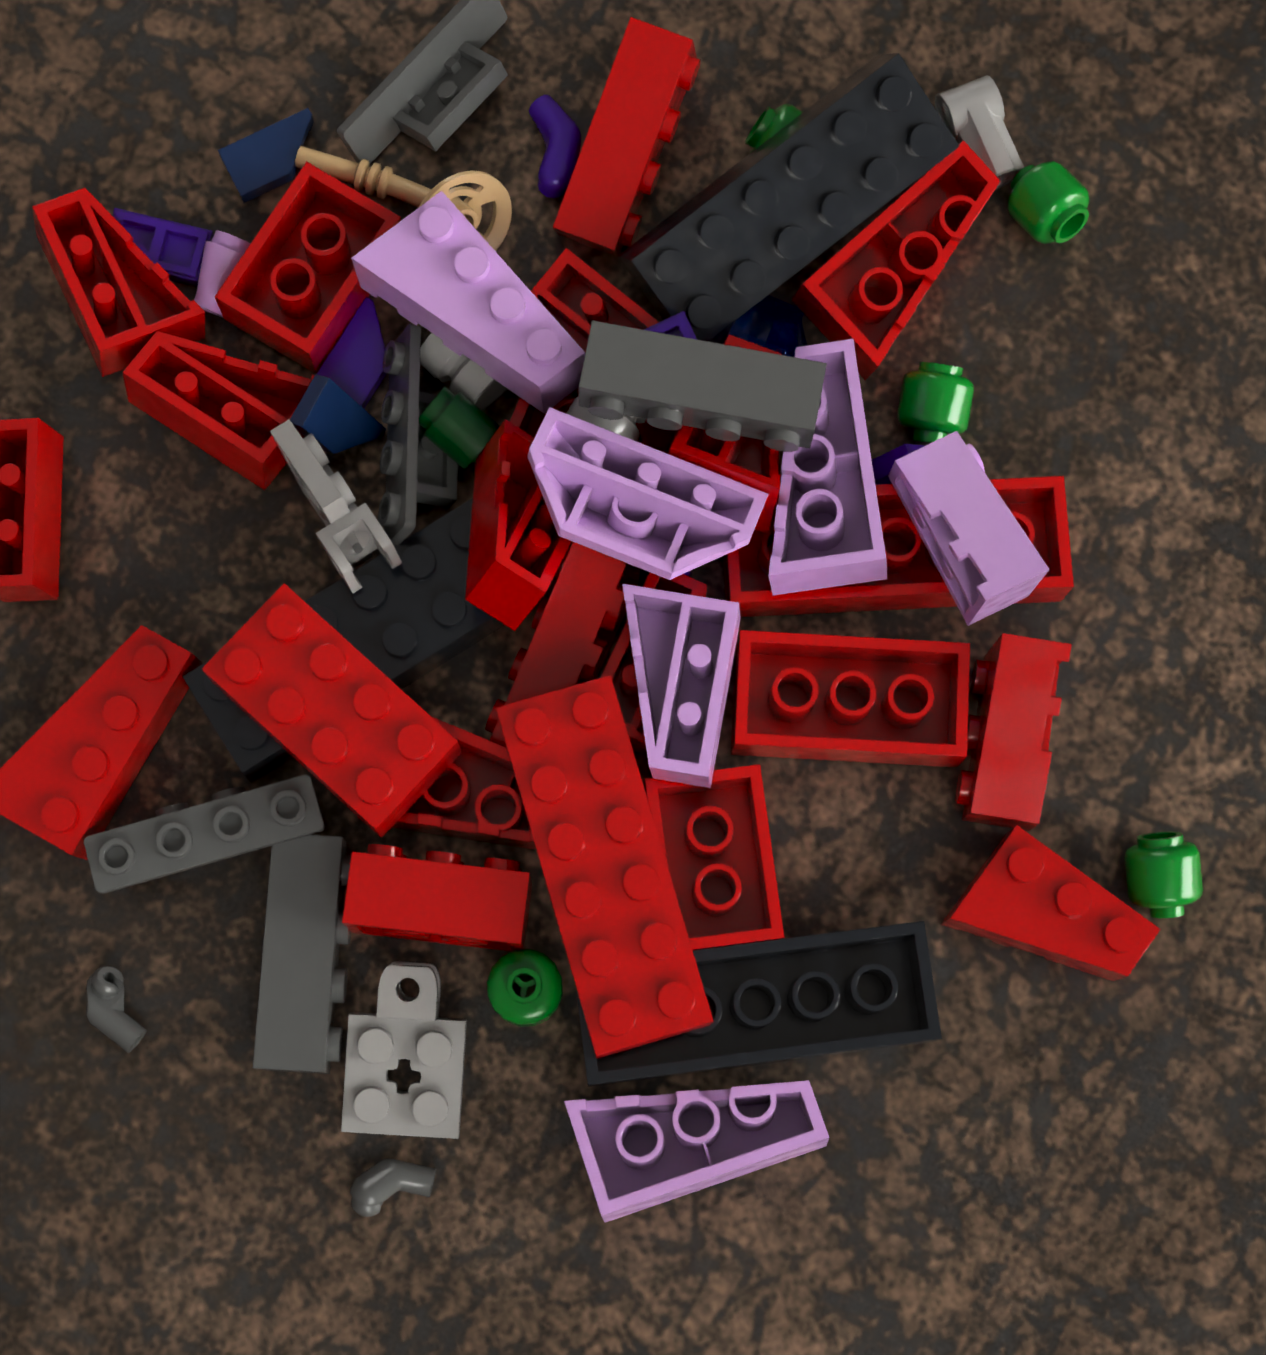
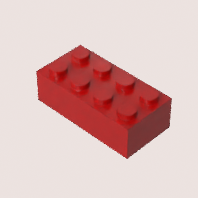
(850, 698)
(332, 710)

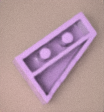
(967, 527)
(683, 675)

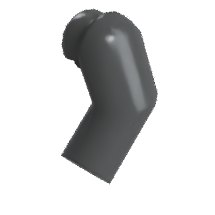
(106, 1008)
(387, 1178)

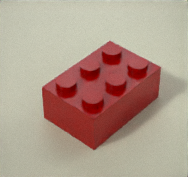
(298, 273)
(719, 856)
(437, 899)

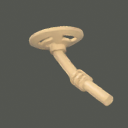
(390, 184)

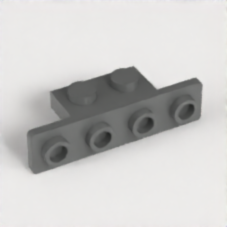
(433, 85)
(412, 463)
(204, 833)

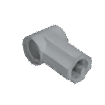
(976, 115)

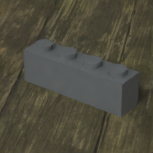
(701, 386)
(302, 956)

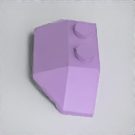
(638, 499)

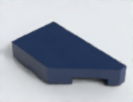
(267, 156)
(334, 417)

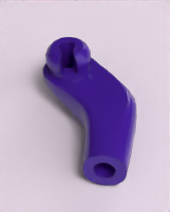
(561, 142)

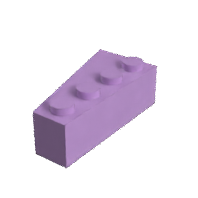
(465, 294)
(828, 495)
(688, 1140)

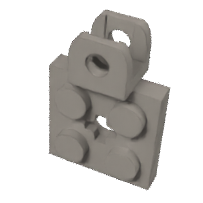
(349, 530)
(411, 1031)

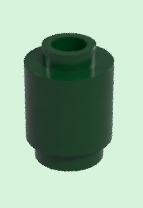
(457, 426)

